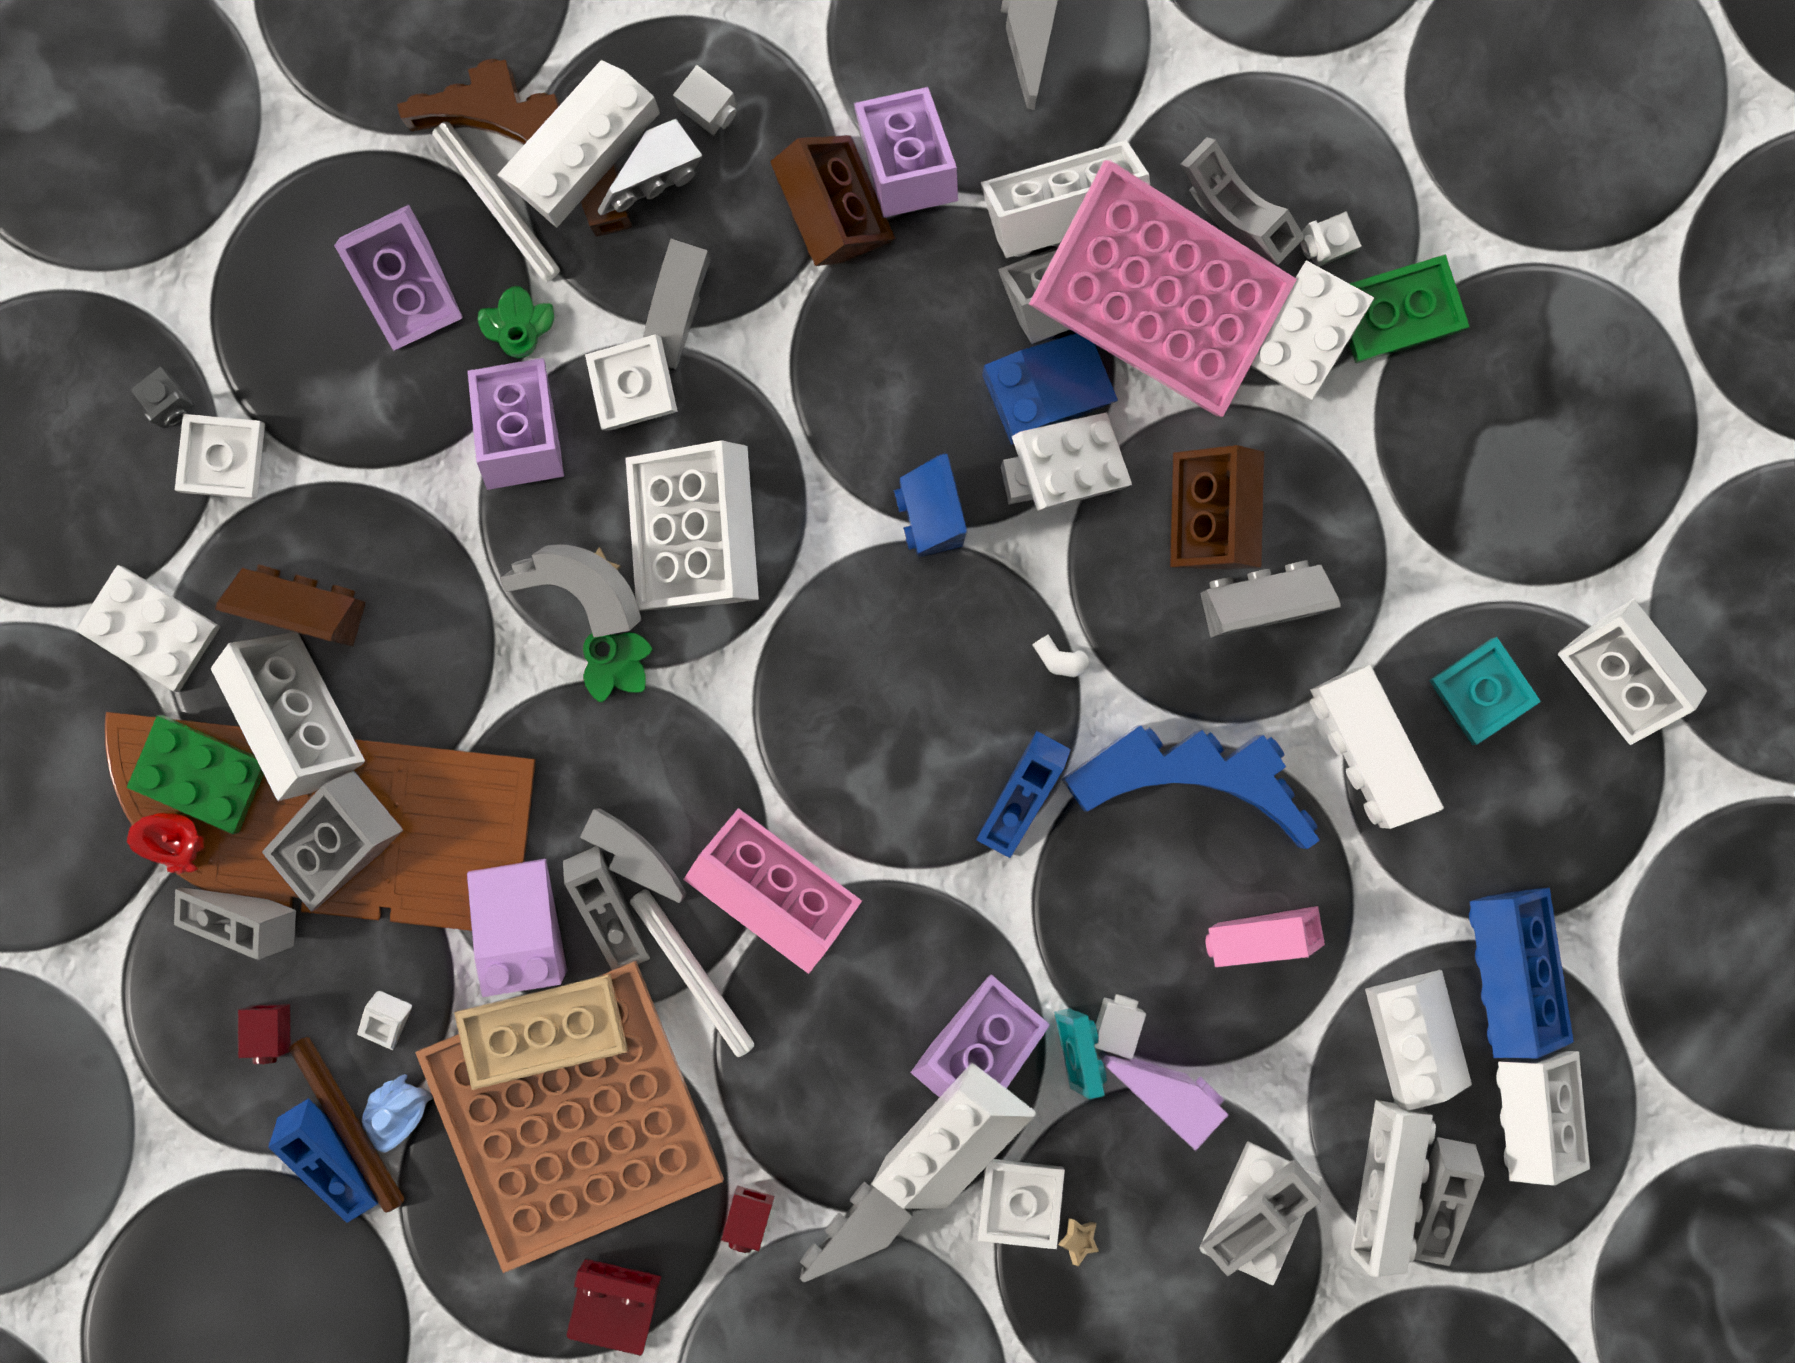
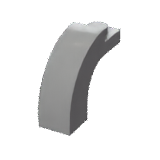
(1236, 208)
(588, 576)

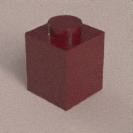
(264, 1032)
(747, 1219)

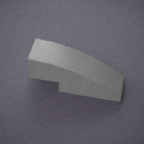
(677, 297)
(633, 855)
(1262, 1217)

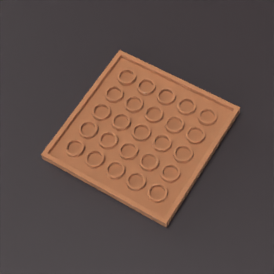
(576, 1143)

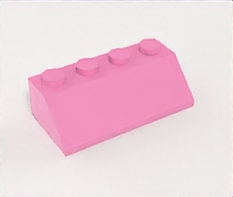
(772, 890)

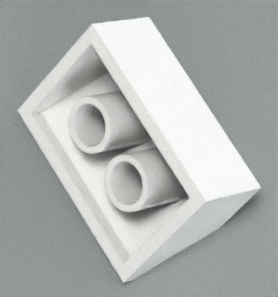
(1633, 673)
(1419, 1040)
(1543, 1118)

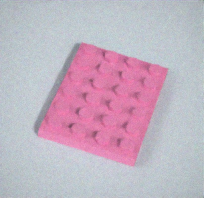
(1162, 289)

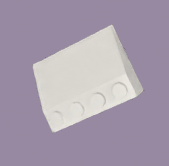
(692, 526)

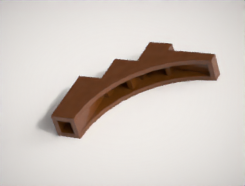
(495, 107)

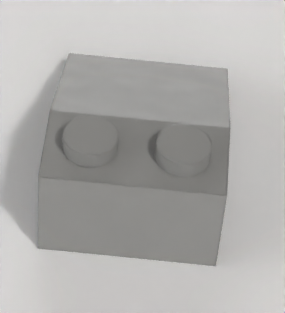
(331, 839)

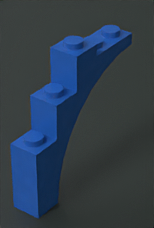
(1245, 773)

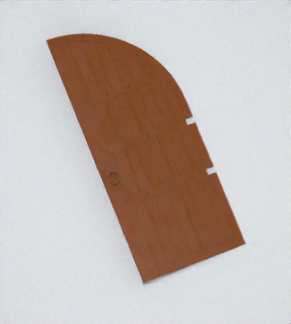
(453, 809)

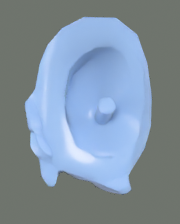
(393, 1113)

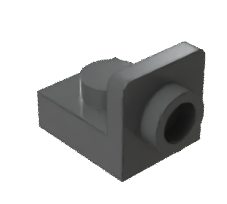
(162, 398)

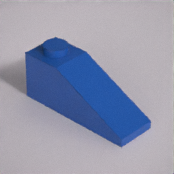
(1024, 794)
(318, 1156)

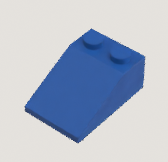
(1048, 384)
(931, 508)

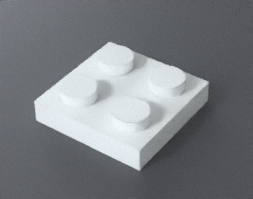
(631, 383)
(220, 456)
(1021, 1204)

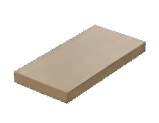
(541, 1031)

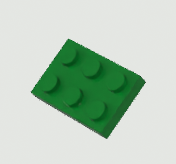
(1408, 309)
(197, 774)

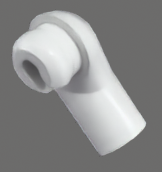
(1061, 662)

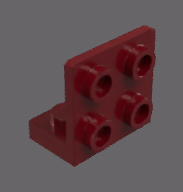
(613, 1306)

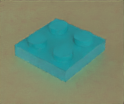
(1484, 691)
(1078, 1049)

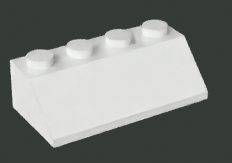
(580, 141)
(1039, 203)
(286, 713)
(1374, 748)
(952, 1142)
(1392, 1188)

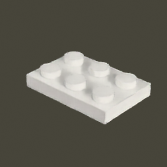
(1311, 330)
(1071, 461)
(148, 628)
(1252, 1171)

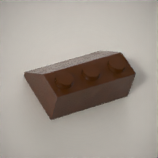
(831, 198)
(1217, 508)
(294, 604)

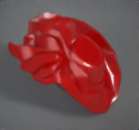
(167, 840)

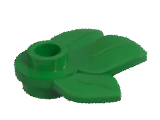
(515, 317)
(618, 668)

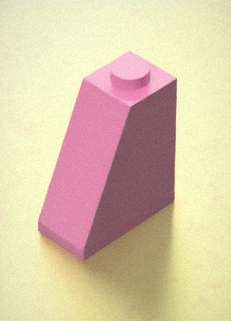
(1266, 937)

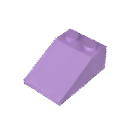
(907, 152)
(399, 277)
(514, 424)
(515, 928)
(990, 1031)
(1182, 1103)

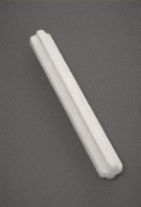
(496, 201)
(692, 973)

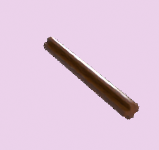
(346, 1124)

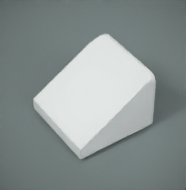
(384, 1019)

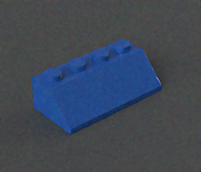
(1521, 973)

